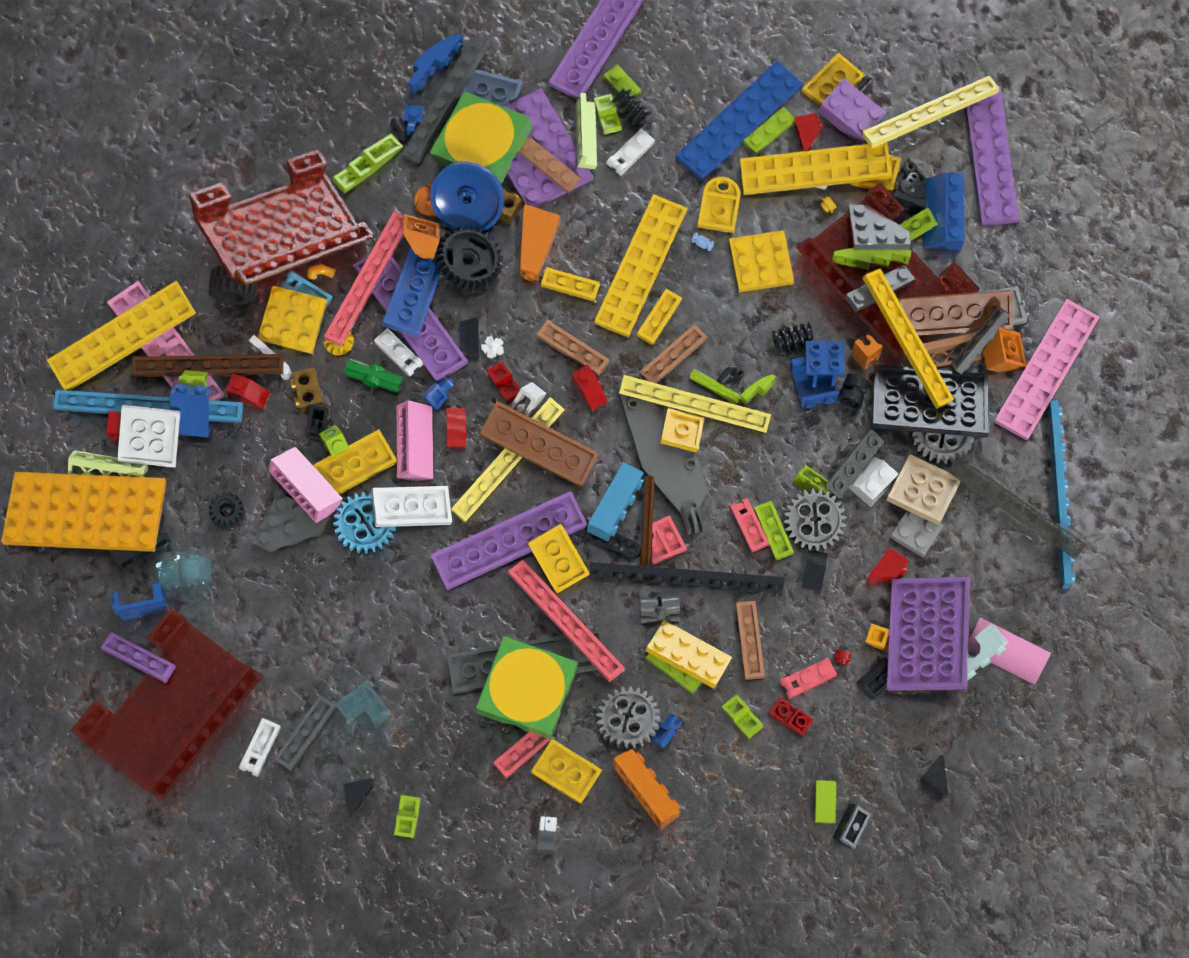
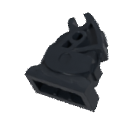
(912, 190)

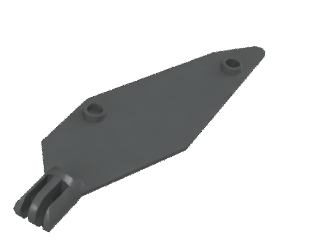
(674, 469)

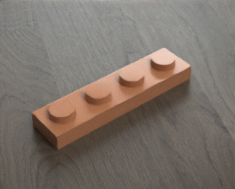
(549, 165)
(572, 347)
(673, 355)
(750, 640)

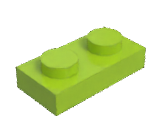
(619, 80)
(919, 223)

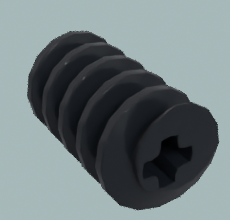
(631, 106)
(792, 337)

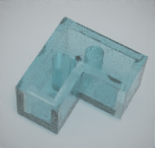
(183, 570)
(363, 701)

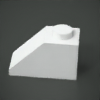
(528, 399)

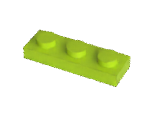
(769, 131)
(773, 530)
(677, 675)

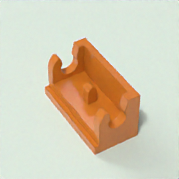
(866, 355)

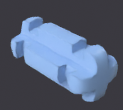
(702, 242)

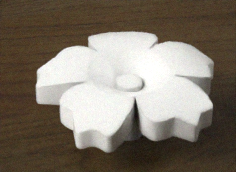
(492, 347)

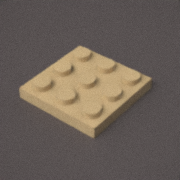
(923, 489)

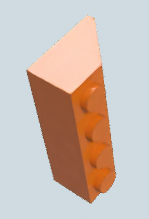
(646, 788)

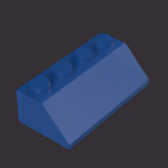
(946, 204)

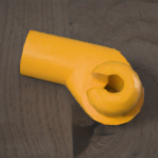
(320, 269)

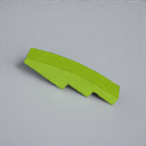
(368, 163)
(863, 258)

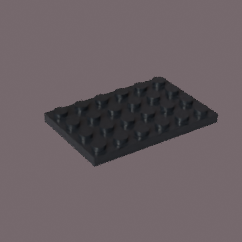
(904, 404)

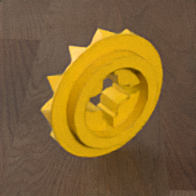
(337, 350)

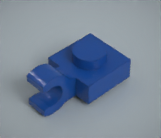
(413, 116)
(436, 394)
(666, 730)

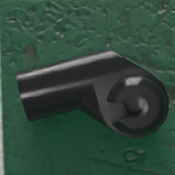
(399, 124)
(730, 373)

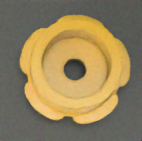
(828, 204)

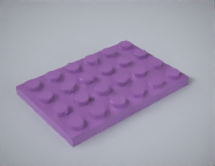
(548, 131)
(929, 634)

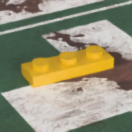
(570, 284)
(659, 317)

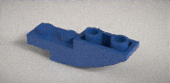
(435, 57)

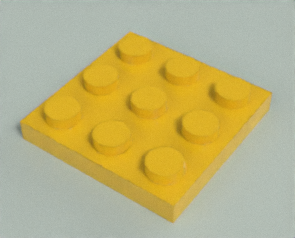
(761, 261)
(292, 320)

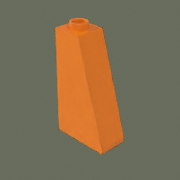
(537, 238)

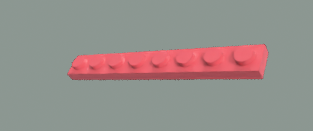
(366, 281)
(566, 621)

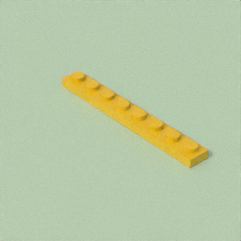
(908, 338)

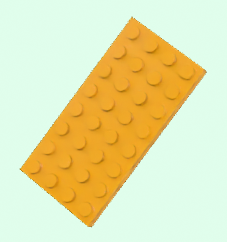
(84, 511)

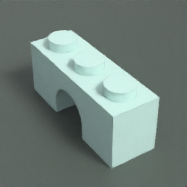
(991, 643)

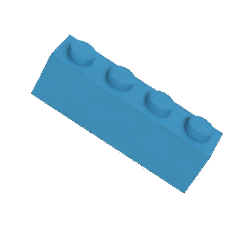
(615, 501)

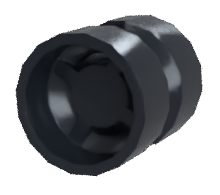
(853, 391)

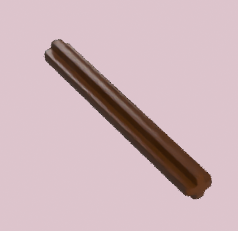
(647, 519)

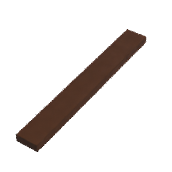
(213, 364)

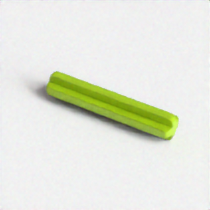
(715, 387)

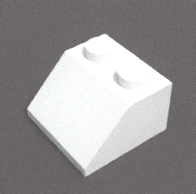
(873, 481)

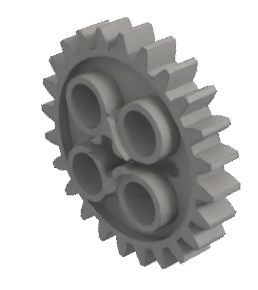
(961, 444)
(797, 520)
(611, 713)

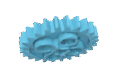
(349, 531)

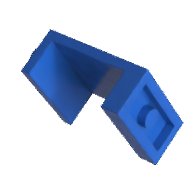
(803, 383)
(194, 408)
(143, 608)

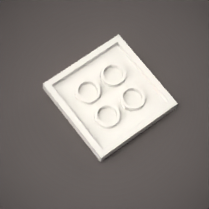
(148, 436)

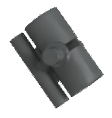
(659, 609)

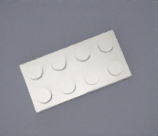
(411, 506)

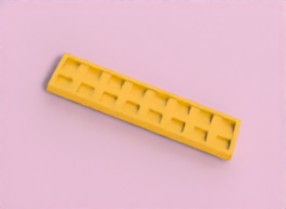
(815, 168)
(640, 266)
(121, 336)

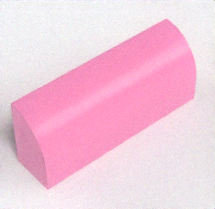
(414, 441)
(305, 484)
(1019, 657)

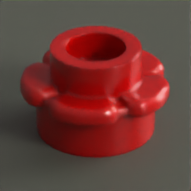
(842, 657)

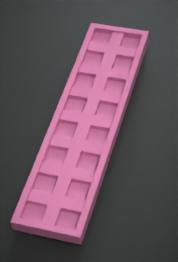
(167, 344)
(1046, 369)

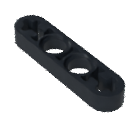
(605, 544)

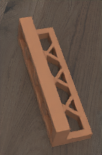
(947, 345)

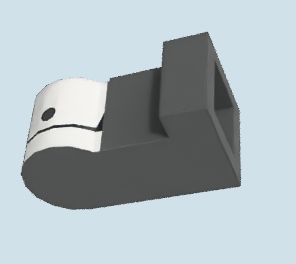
(547, 835)

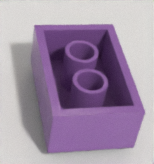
(851, 111)

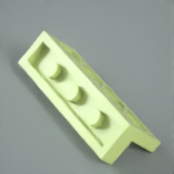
(586, 133)
(103, 464)

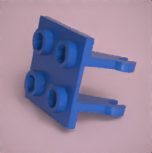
(824, 359)

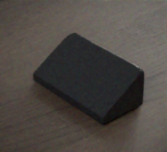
(469, 337)
(875, 679)
(851, 825)

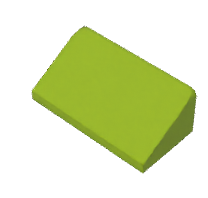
(808, 479)

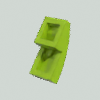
(607, 114)
(760, 386)
(742, 716)
(825, 801)
(407, 816)

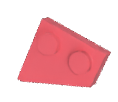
(665, 541)

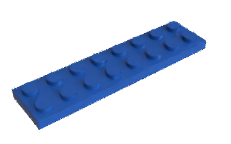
(739, 120)

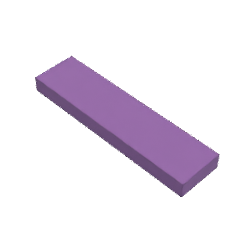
(138, 657)

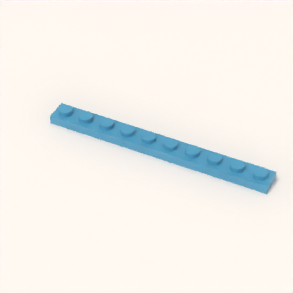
(105, 402)
(1060, 485)

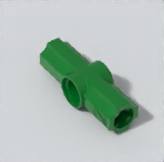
(373, 375)

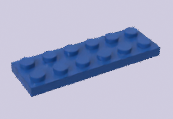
(412, 295)

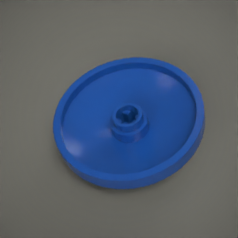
(467, 196)

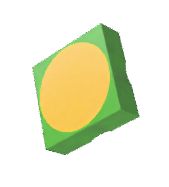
(482, 135)
(527, 687)

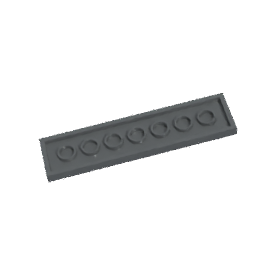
(471, 668)

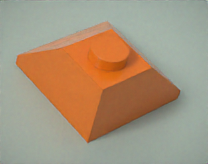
(421, 235)
(1005, 352)

